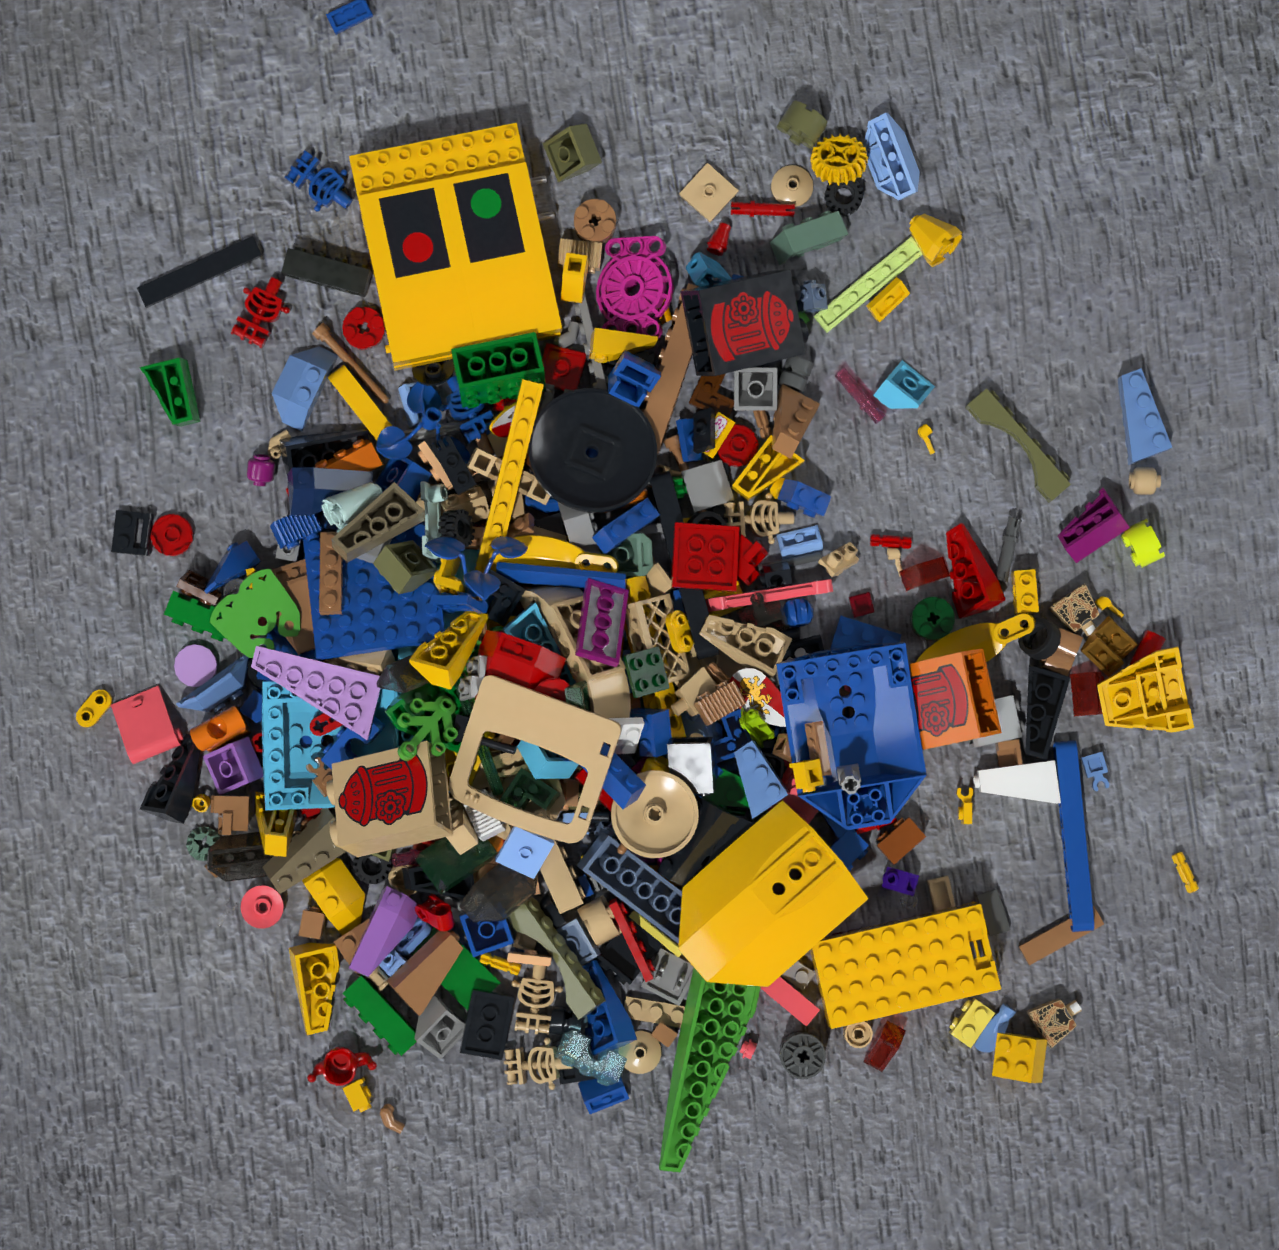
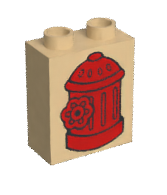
(389, 801)

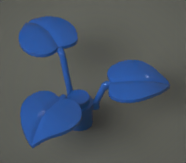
(424, 400)
(476, 582)

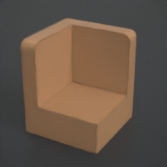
(1008, 753)

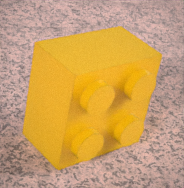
(1019, 1057)

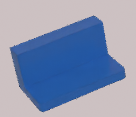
(600, 1096)

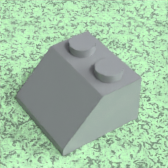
(755, 389)

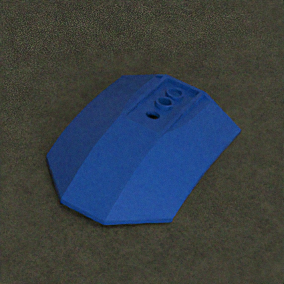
(878, 736)

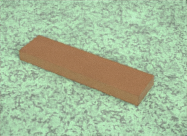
(1054, 939)

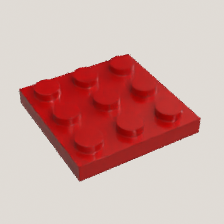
(705, 557)

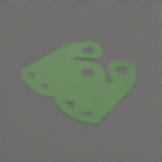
(250, 605)

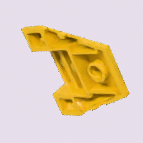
(1148, 694)

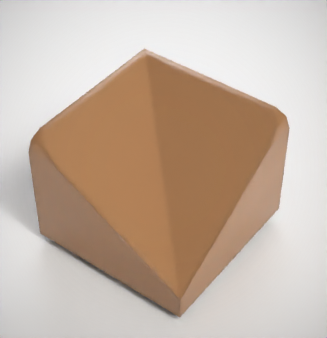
(664, 1034)

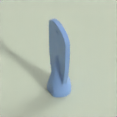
(998, 1024)

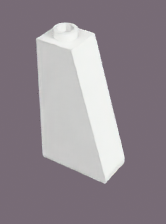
(1025, 781)

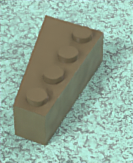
(379, 522)
(305, 855)

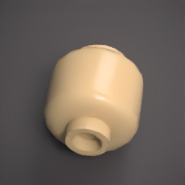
(1144, 480)

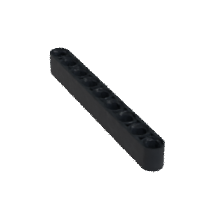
(692, 599)

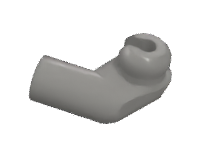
(569, 337)

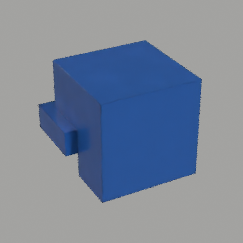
(632, 378)

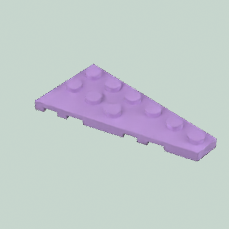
(335, 690)

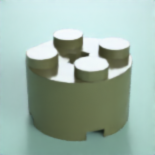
(802, 124)

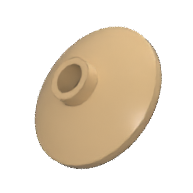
(788, 195)
(651, 1055)

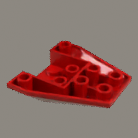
(519, 659)

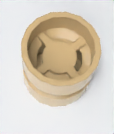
(858, 1034)

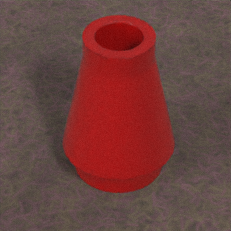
(719, 240)

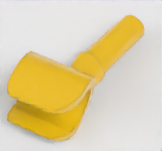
(924, 431)
(1104, 602)

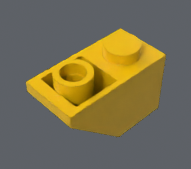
(574, 277)

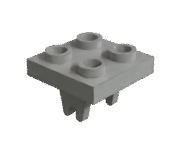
(670, 978)

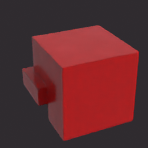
(749, 557)

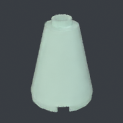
(345, 506)

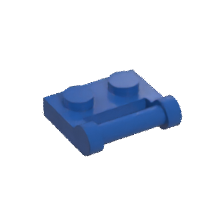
(462, 602)

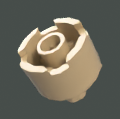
(599, 920)

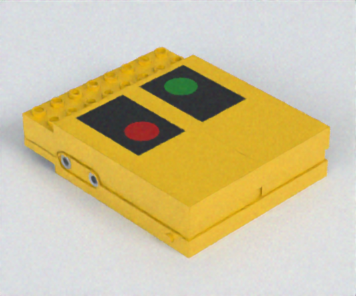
(455, 244)

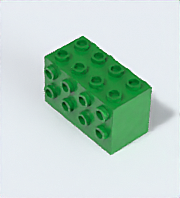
(496, 368)

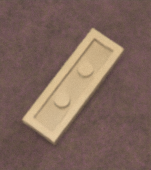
(654, 1011)

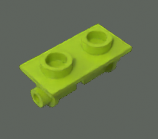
(756, 726)

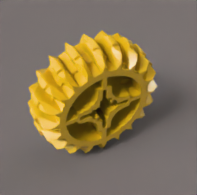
(838, 164)

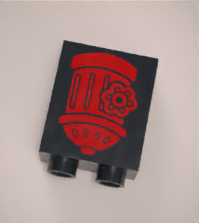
(744, 322)

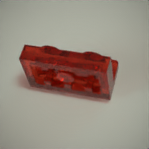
(1085, 693)

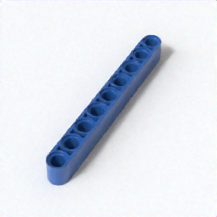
(1073, 836)

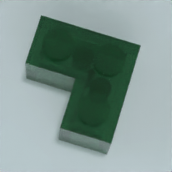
(527, 788)

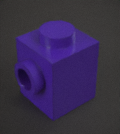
(900, 881)

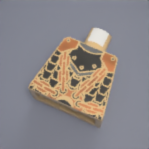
(1077, 610)
(1054, 1019)

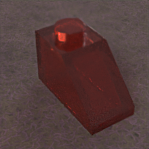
(924, 573)
(885, 1046)

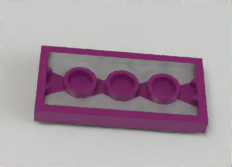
(602, 622)

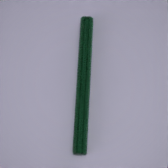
(483, 751)

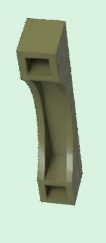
(1047, 477)
(580, 990)

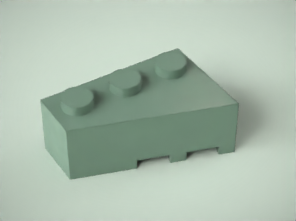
(808, 236)

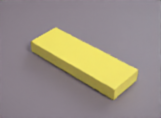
(655, 932)

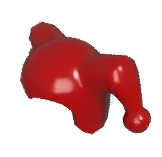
(341, 1065)

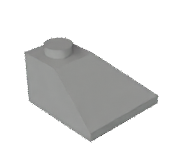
(438, 1028)

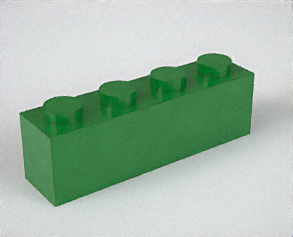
(381, 1014)

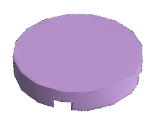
(195, 665)

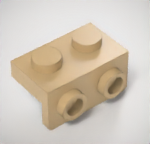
(472, 501)

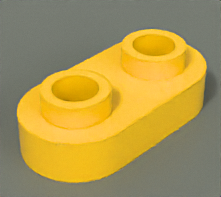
(679, 631)
(94, 709)

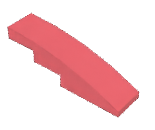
(792, 1000)

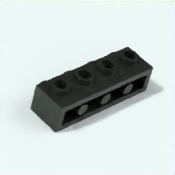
(326, 272)

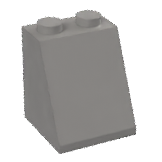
(1009, 723)

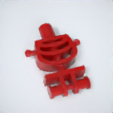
(269, 294)

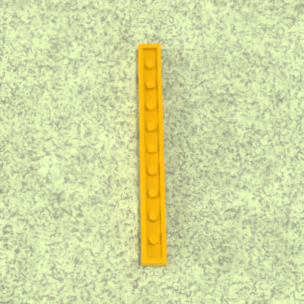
(510, 468)

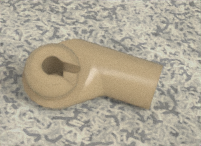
(274, 444)

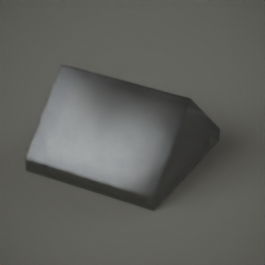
(401, 677)

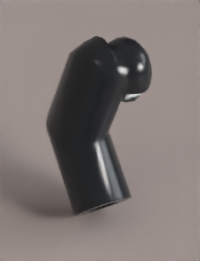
(599, 816)

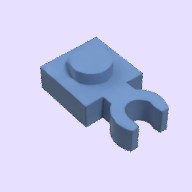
(1095, 767)

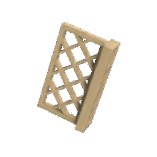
(640, 637)

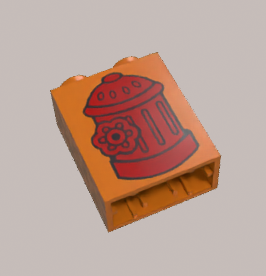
(953, 699)

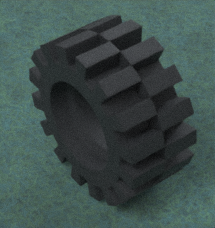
(844, 208)
(457, 525)
(371, 878)

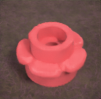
(748, 1049)

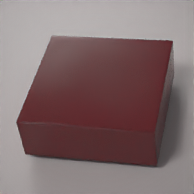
(861, 604)

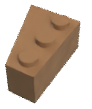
(791, 420)

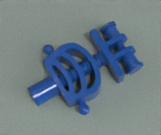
(333, 190)
(457, 412)

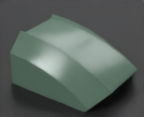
(633, 555)

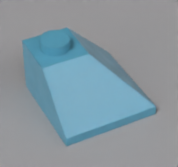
(904, 388)

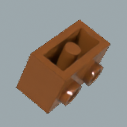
(900, 839)

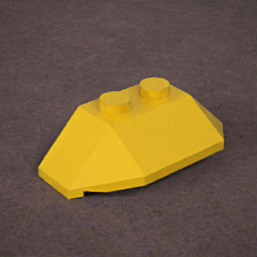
(337, 895)

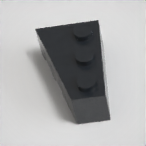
(417, 880)

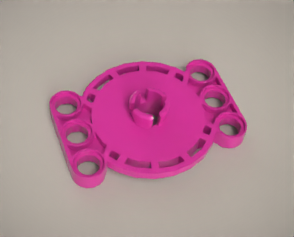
(622, 276)

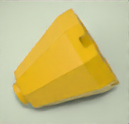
(934, 237)

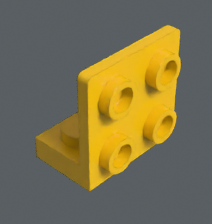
(445, 577)

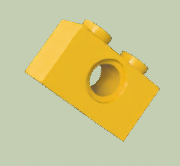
(1024, 591)

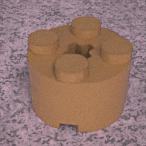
(597, 210)

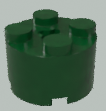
(938, 608)

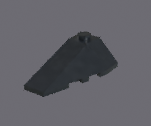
(309, 449)

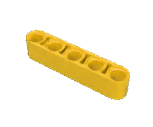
(359, 401)

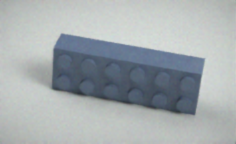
(634, 884)

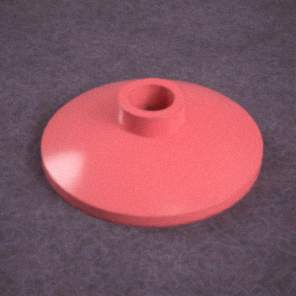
(254, 915)

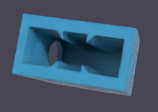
(703, 270)

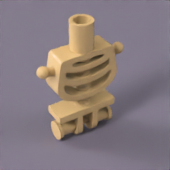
(772, 518)
(538, 979)
(550, 1063)

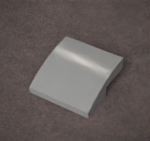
(707, 486)

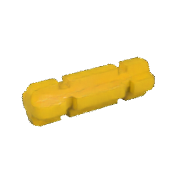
(1185, 872)
(500, 963)

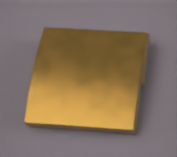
(1108, 646)

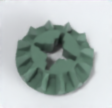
(199, 834)

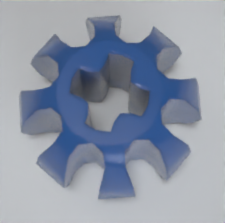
(798, 612)

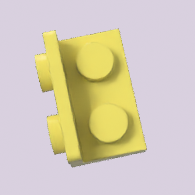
(971, 1022)

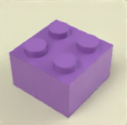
(233, 766)

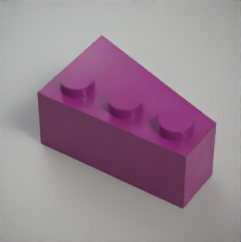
(1093, 528)

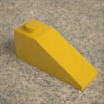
(610, 344)

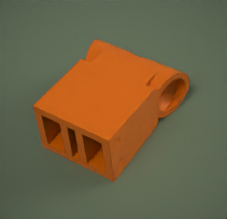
(220, 730)

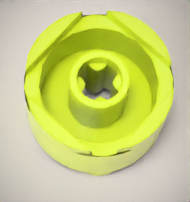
(1143, 544)

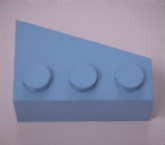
(759, 779)

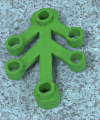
(430, 724)

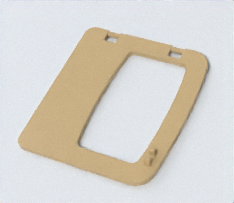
(544, 722)

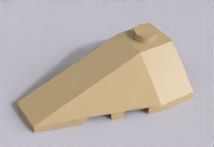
(747, 643)

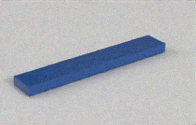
(557, 576)

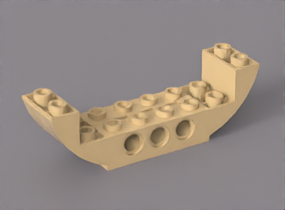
(562, 613)

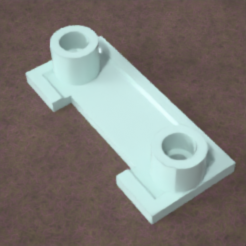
(432, 497)

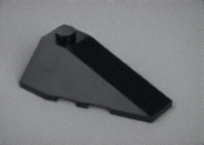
(174, 791)

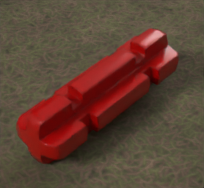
(890, 541)

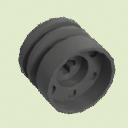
(795, 1044)

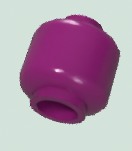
(260, 469)

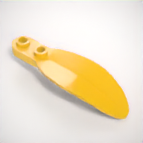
(557, 553)
(980, 636)

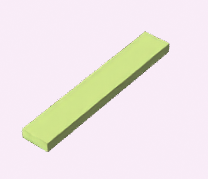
(868, 285)

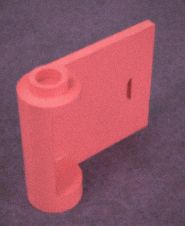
(146, 728)

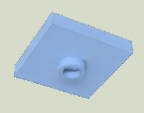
(524, 851)

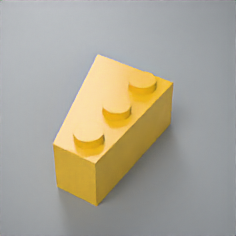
(764, 470)

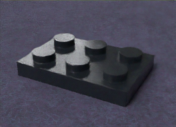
(487, 1024)

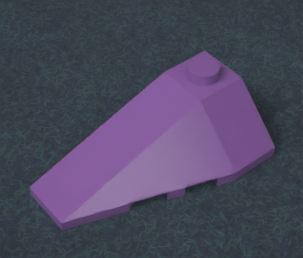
(387, 926)

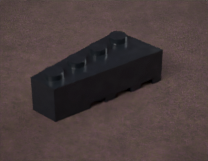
(1044, 705)
(711, 827)

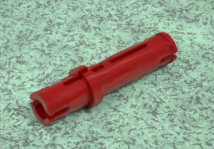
(762, 209)

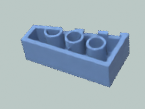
(1141, 419)

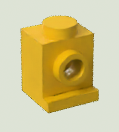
(807, 774)
(358, 1095)

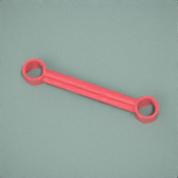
(772, 594)

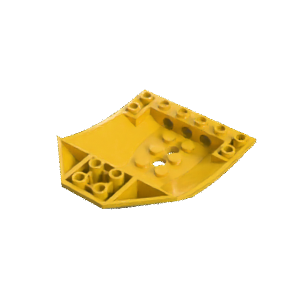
(735, 922)

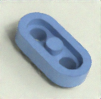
(414, 937)

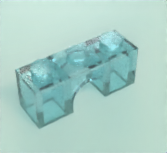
(574, 1052)

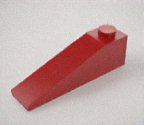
(974, 581)

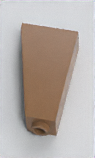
(426, 970)

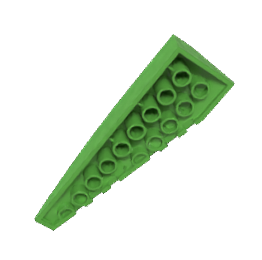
(707, 1040)

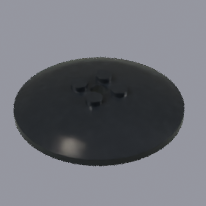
(598, 422)

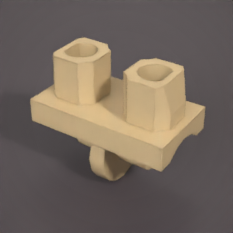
(840, 559)

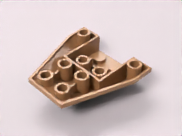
(294, 580)

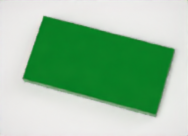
(465, 975)

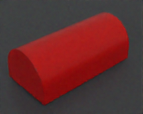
(1149, 643)

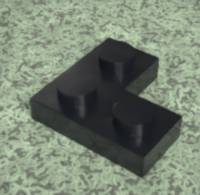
(505, 599)

